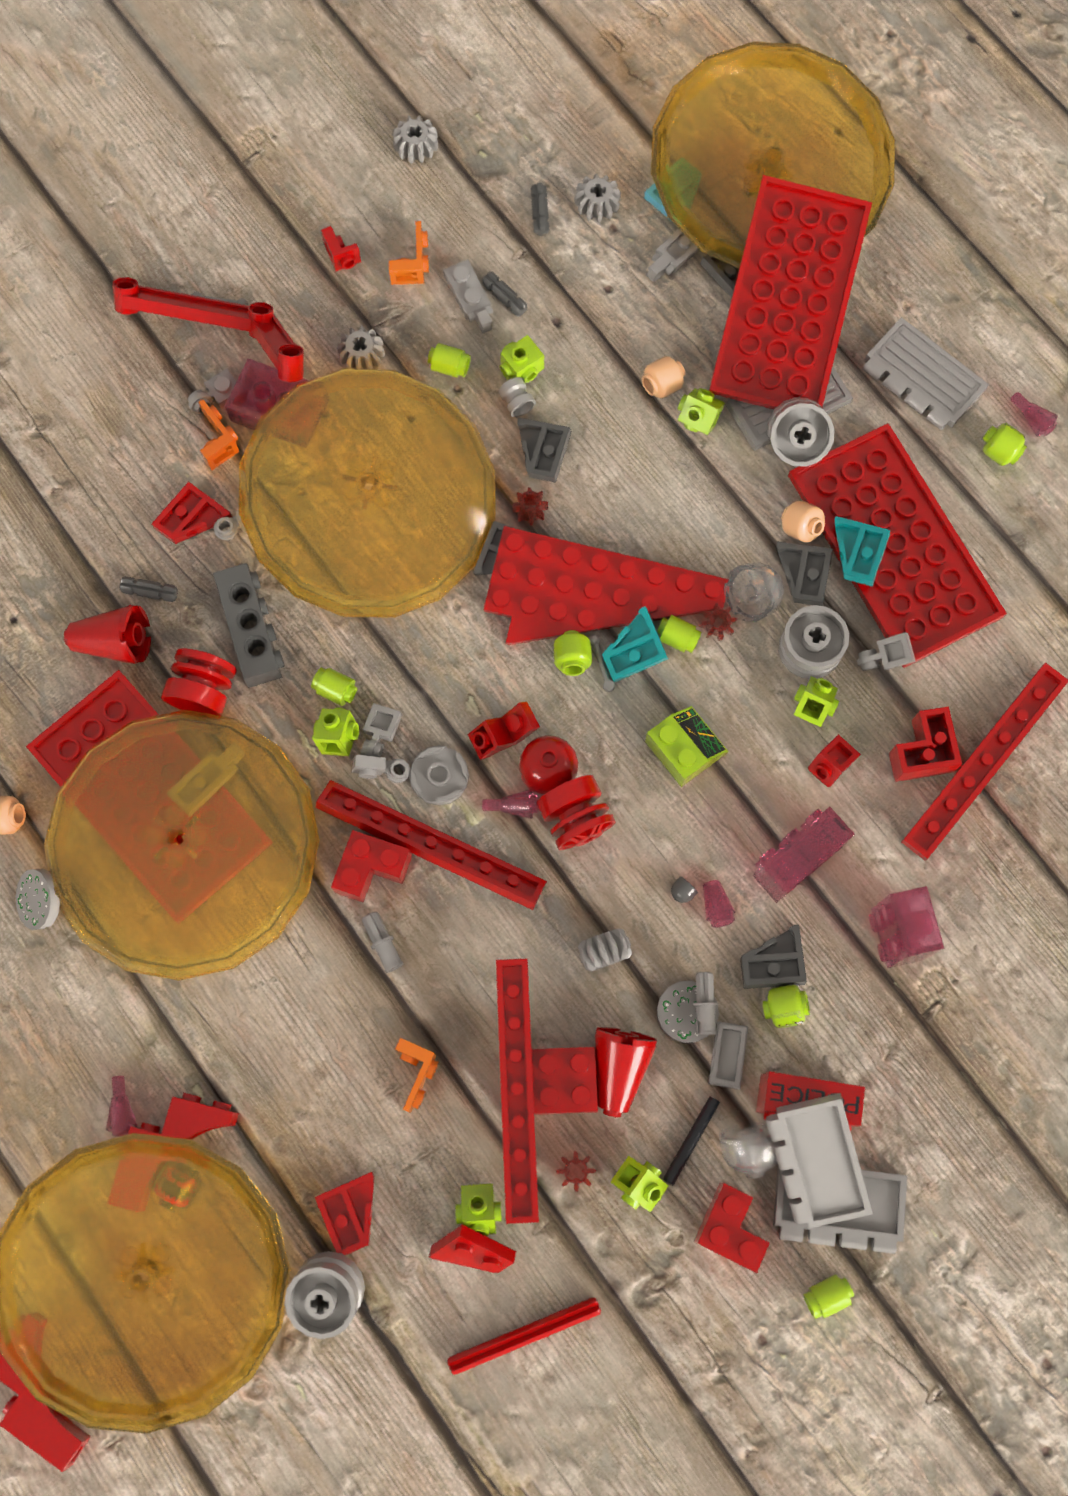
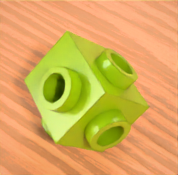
(521, 360)
(700, 410)
(816, 700)
(335, 732)
(639, 1184)
(478, 1208)

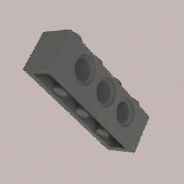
(230, 585)

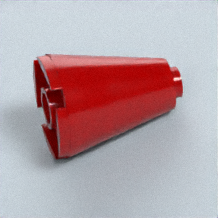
(112, 635)
(620, 1067)

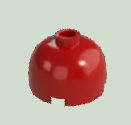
(547, 763)

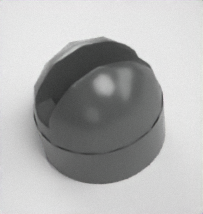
(683, 891)

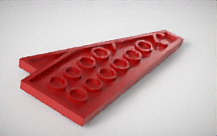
(571, 586)

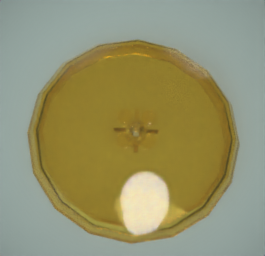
(771, 115)
(354, 545)
(192, 903)
(129, 1348)

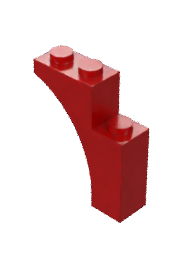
(190, 1118)
(39, 1426)

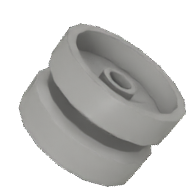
(804, 448)
(813, 642)
(324, 1295)

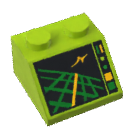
(685, 745)

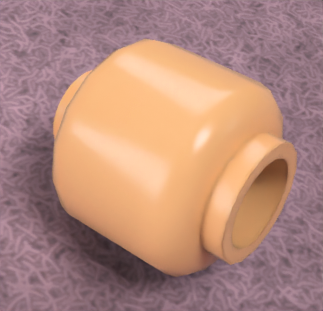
(663, 377)
(803, 521)
(11, 815)

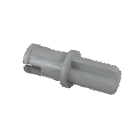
(382, 942)
(705, 1004)

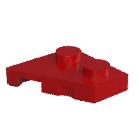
(189, 515)
(348, 1213)
(472, 1250)

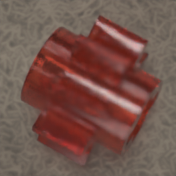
(530, 498)
(725, 626)
(566, 1171)

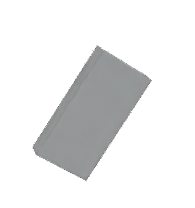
(728, 1055)

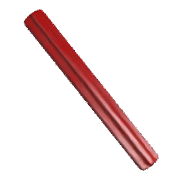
(523, 1336)

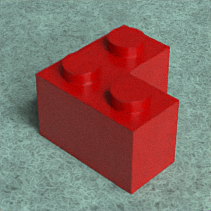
(933, 751)
(364, 859)
(722, 1229)

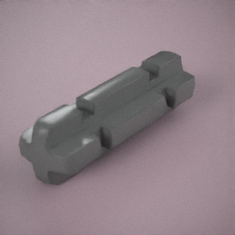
(540, 209)
(504, 294)
(148, 589)

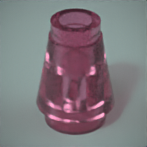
(717, 905)

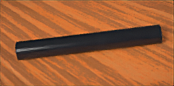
(691, 1140)

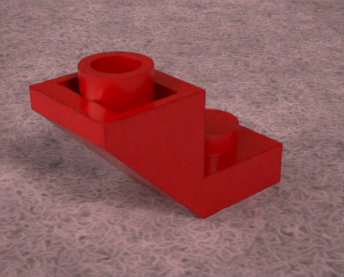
(503, 732)

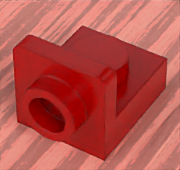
(340, 256)
(833, 761)

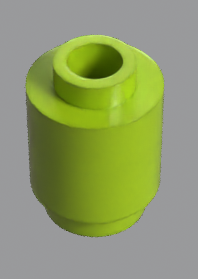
(449, 360)
(678, 634)
(334, 686)
(828, 1296)

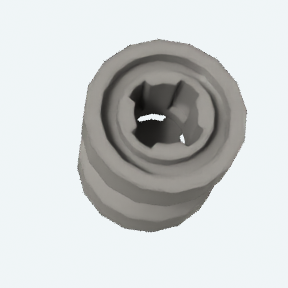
(516, 396)

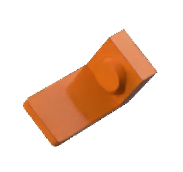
(411, 270)
(222, 448)
(413, 1054)

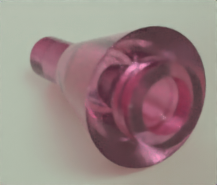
(1040, 419)
(518, 804)
(120, 1111)

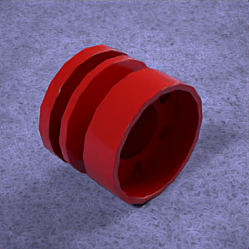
(200, 677)
(573, 806)

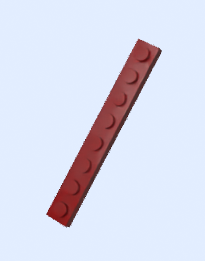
(984, 761)
(431, 844)
(517, 1092)

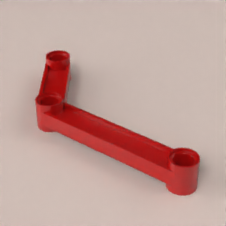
(255, 318)

